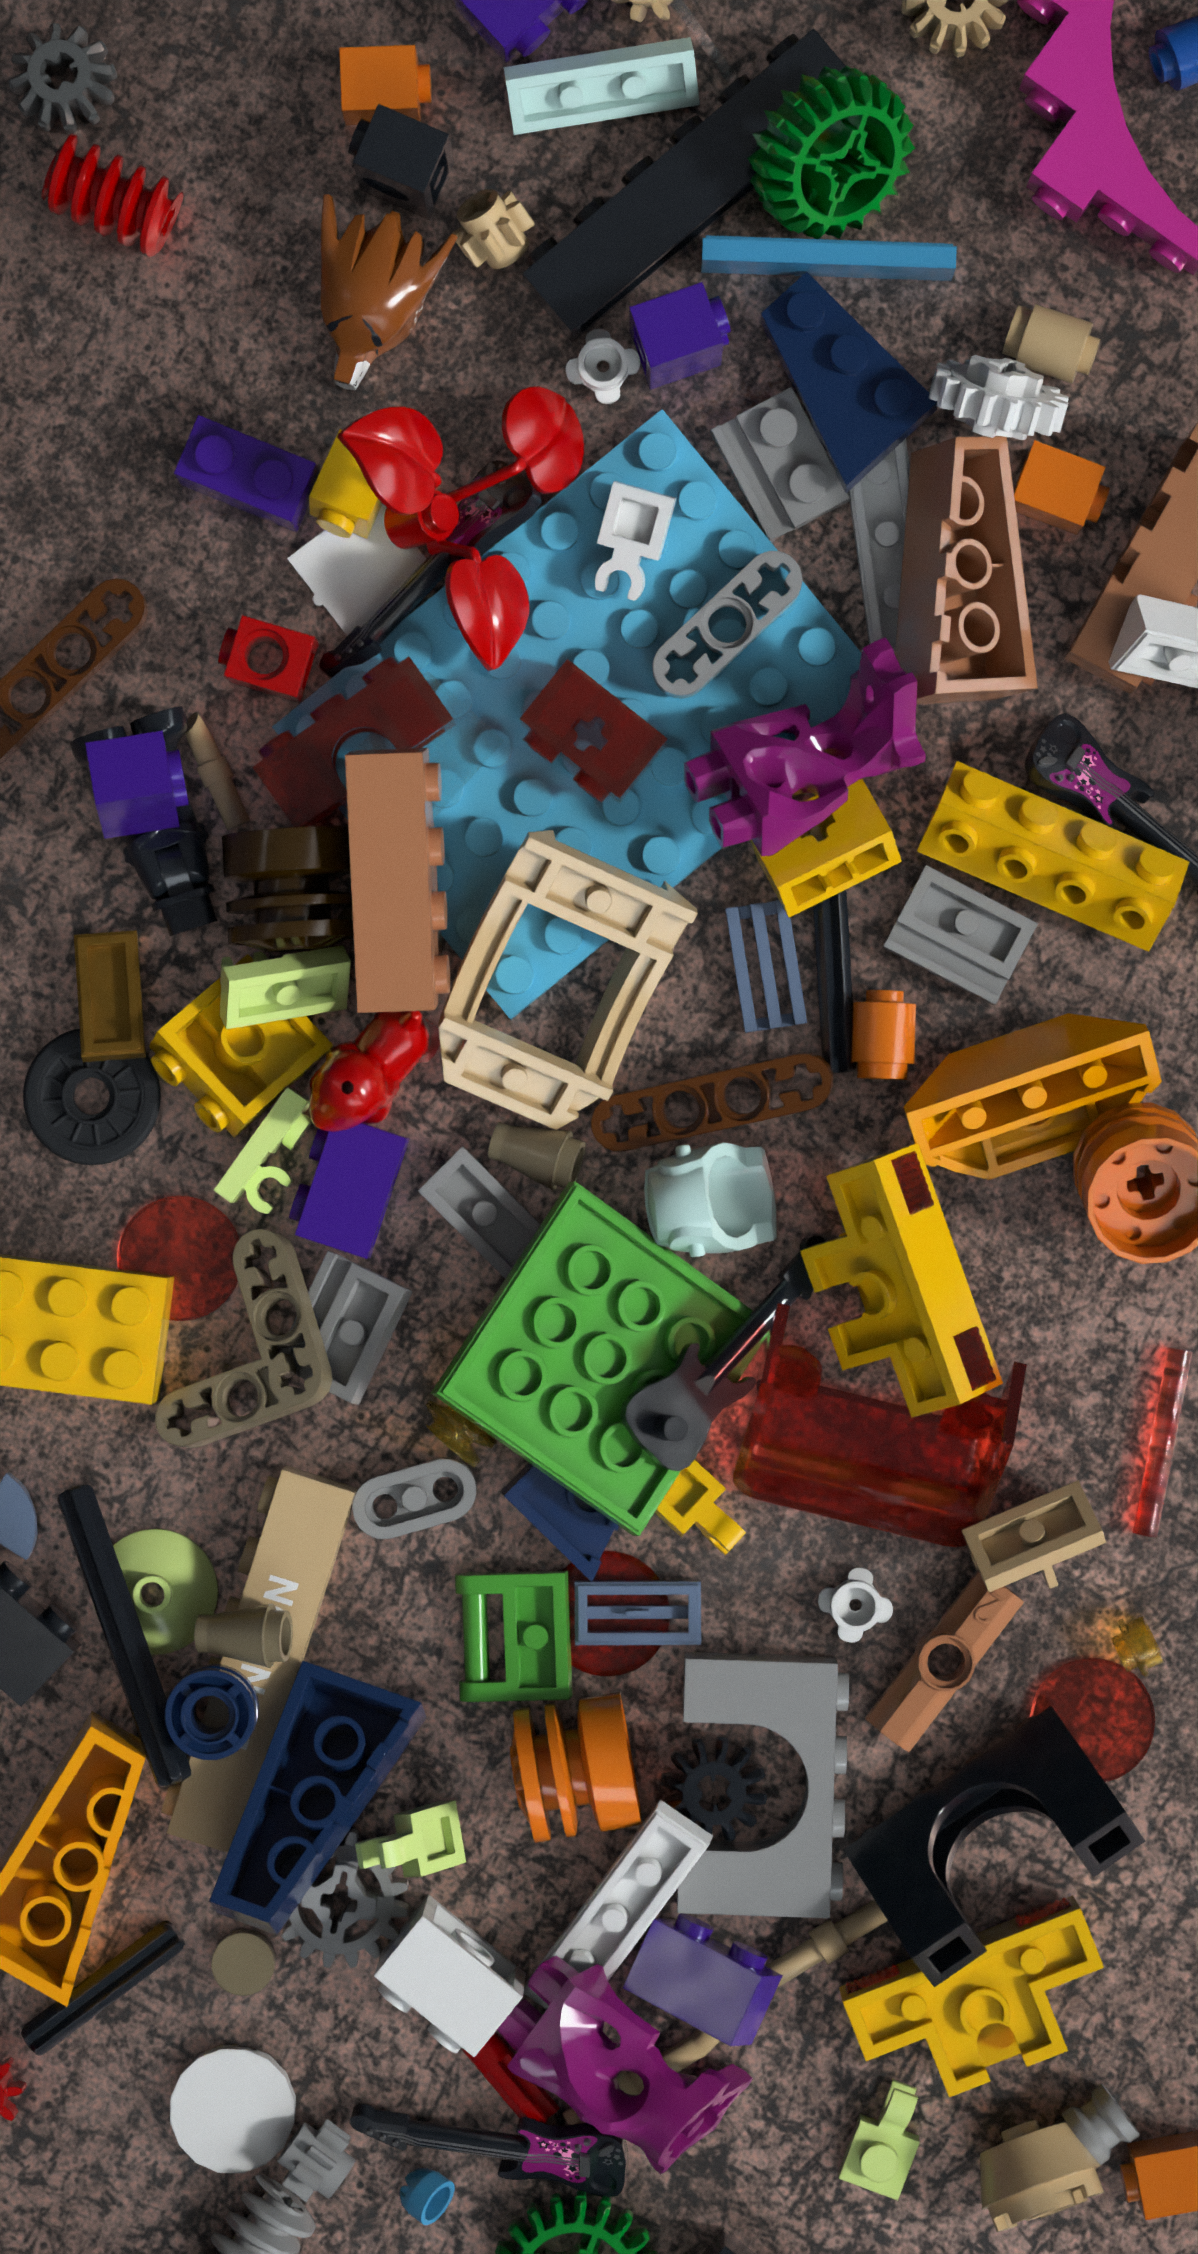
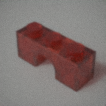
(303, 767)

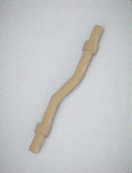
(826, 1943)

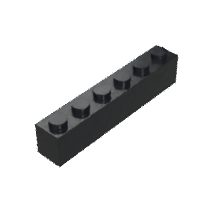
(667, 199)

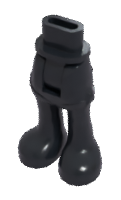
(170, 860)

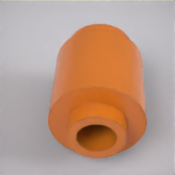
(883, 1035)

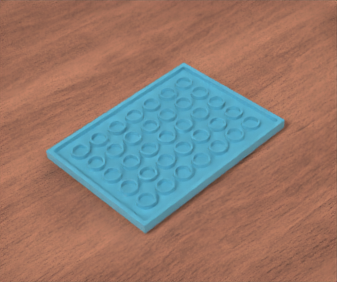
(658, 825)

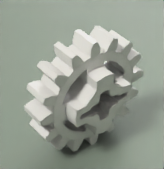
(998, 397)

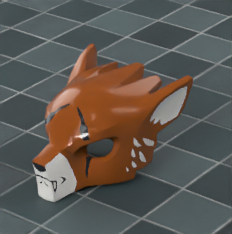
(372, 288)

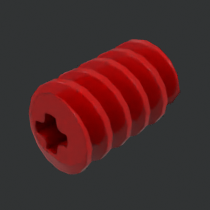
(110, 197)

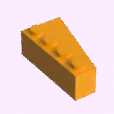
(64, 1858)

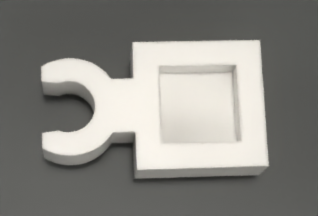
(635, 527)

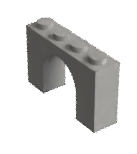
(793, 1867)

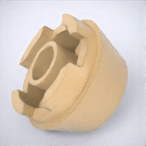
(1036, 2174)

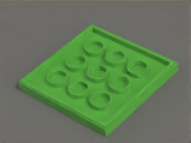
(576, 1333)

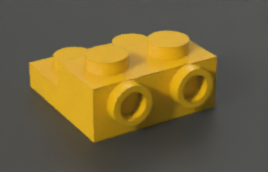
(234, 1069)

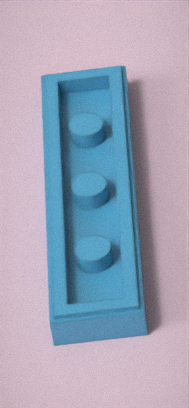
(828, 258)

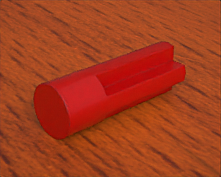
(521, 2095)

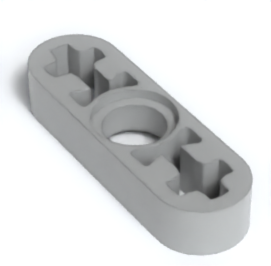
(771, 603)

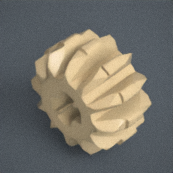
(969, 22)

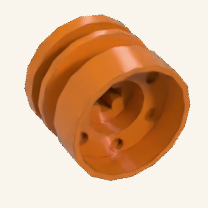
(1149, 1215)
(575, 1767)

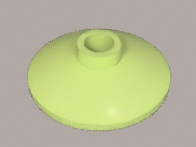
(183, 1574)

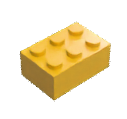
(83, 1329)

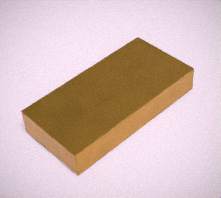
(109, 996)

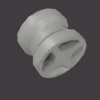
(1100, 2124)

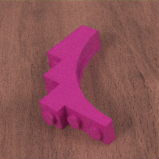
(1095, 152)

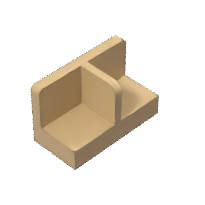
(1034, 1537)

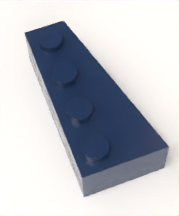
(313, 1785)

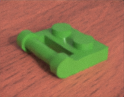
(534, 1636)

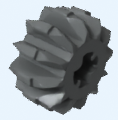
(70, 98)

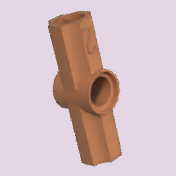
(919, 1694)

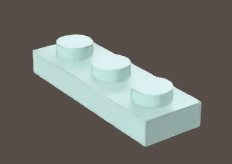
(602, 86)

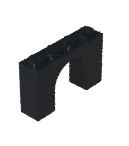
(912, 1852)

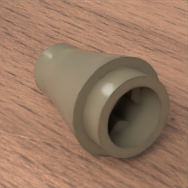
(539, 1153)
(248, 1635)

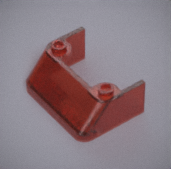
(868, 1456)

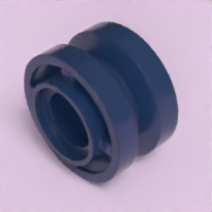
(194, 1736)

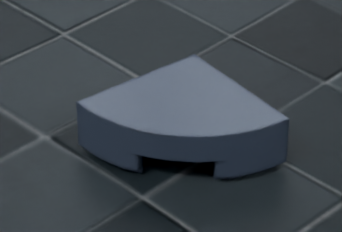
(17, 1517)

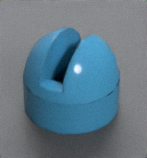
(426, 2194)

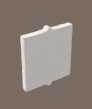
(354, 573)

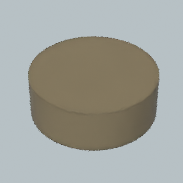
(243, 1962)

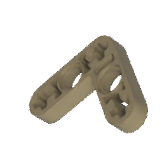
(273, 1369)

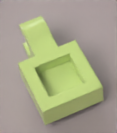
(424, 1841)
(882, 2148)

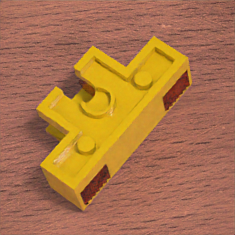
(908, 1283)
(987, 2007)

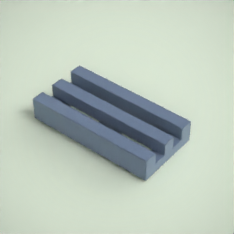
(775, 1019)
(638, 1587)

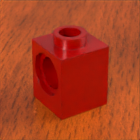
(292, 675)

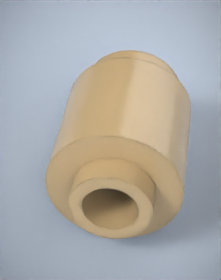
(1051, 342)

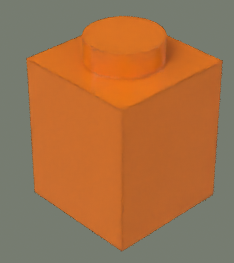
(382, 77)
(1060, 488)
(1162, 2175)

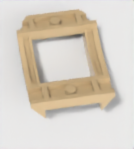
(595, 898)

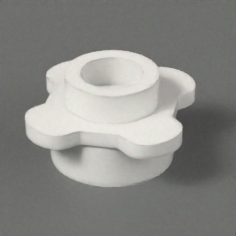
(602, 348)
(872, 1610)

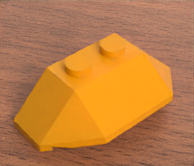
(1029, 1093)

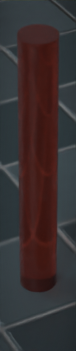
(1162, 1442)

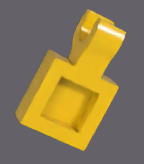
(692, 1502)

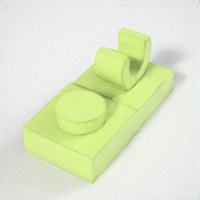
(284, 986)
(282, 1125)

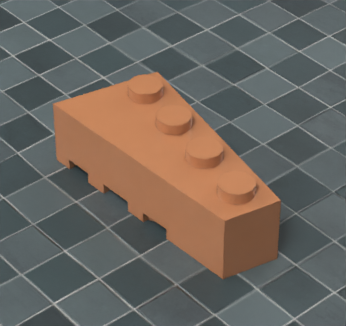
(1155, 563)
(963, 576)
(395, 880)

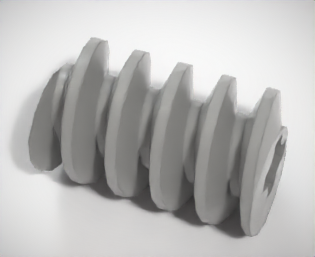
(271, 2225)

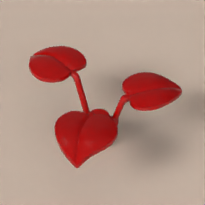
(399, 462)

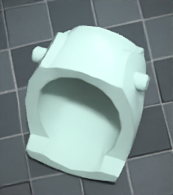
(711, 1199)

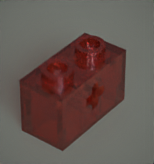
(628, 739)

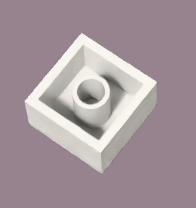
(449, 1978)

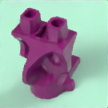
(764, 772)
(581, 2065)

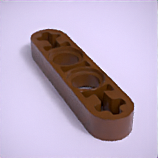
(63, 683)
(713, 1108)

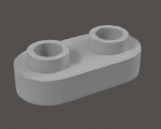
(415, 1498)

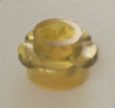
(1137, 1646)

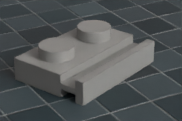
(780, 465)
(960, 935)
(356, 1321)

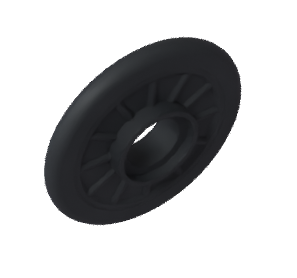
(77, 1135)

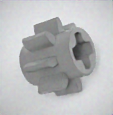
(316, 2160)

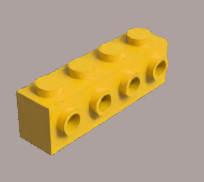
(1053, 856)

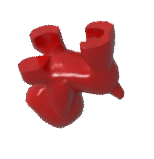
(367, 1073)

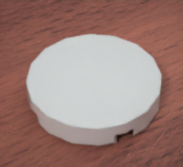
(232, 2109)

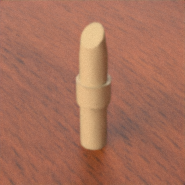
(215, 773)

